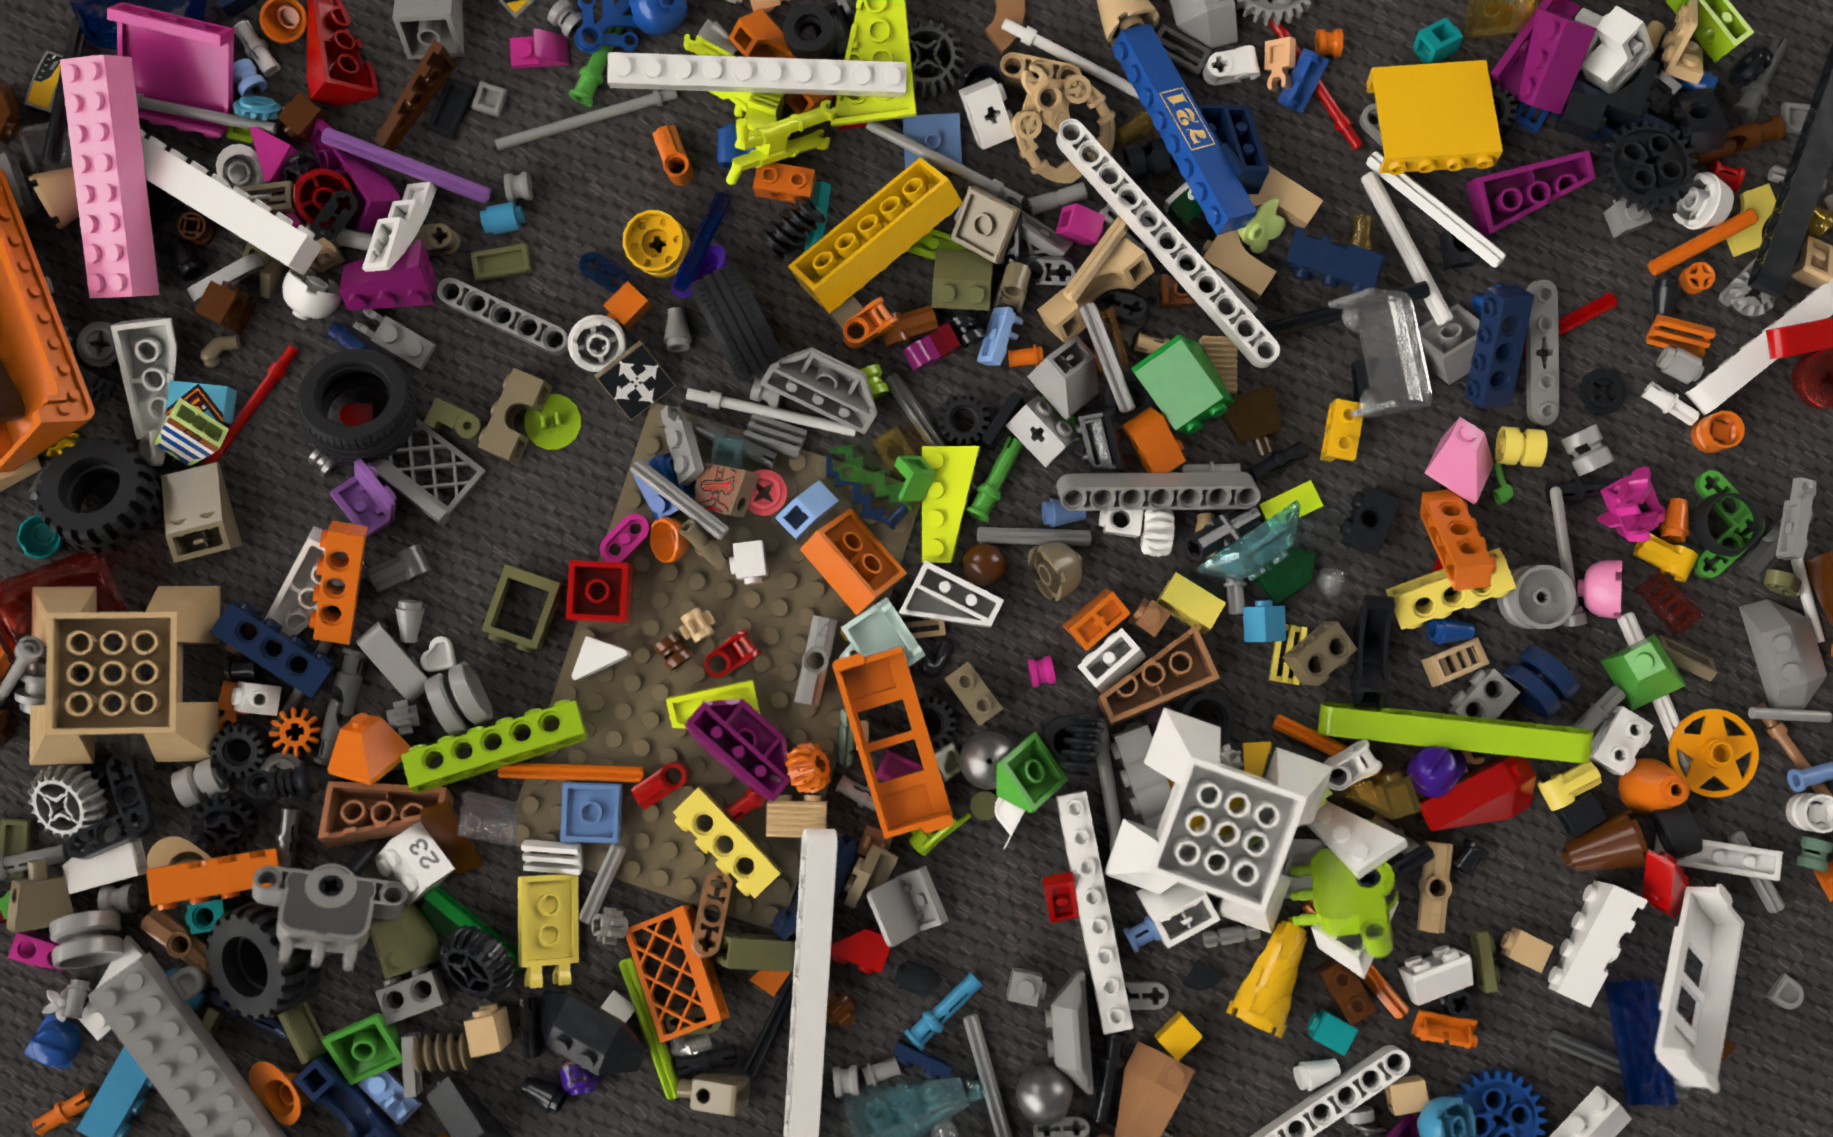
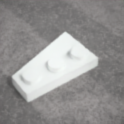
(1355, 840)
(91, 1016)

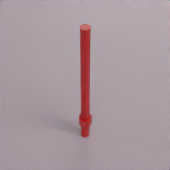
(1342, 122)
(276, 370)

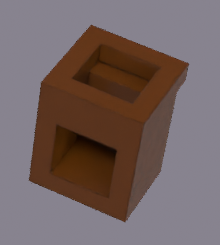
(1170, 297)

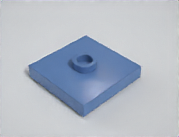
(936, 132)
(591, 812)

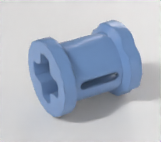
(1146, 925)

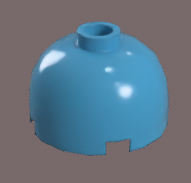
(1446, 1118)

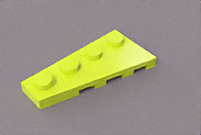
(946, 499)

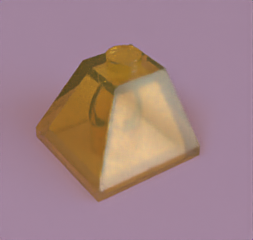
(1497, 17)

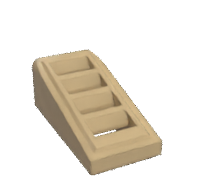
(1439, 671)

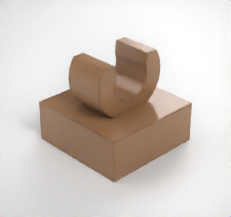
(873, 836)

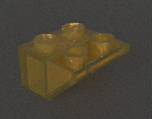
(1387, 796)

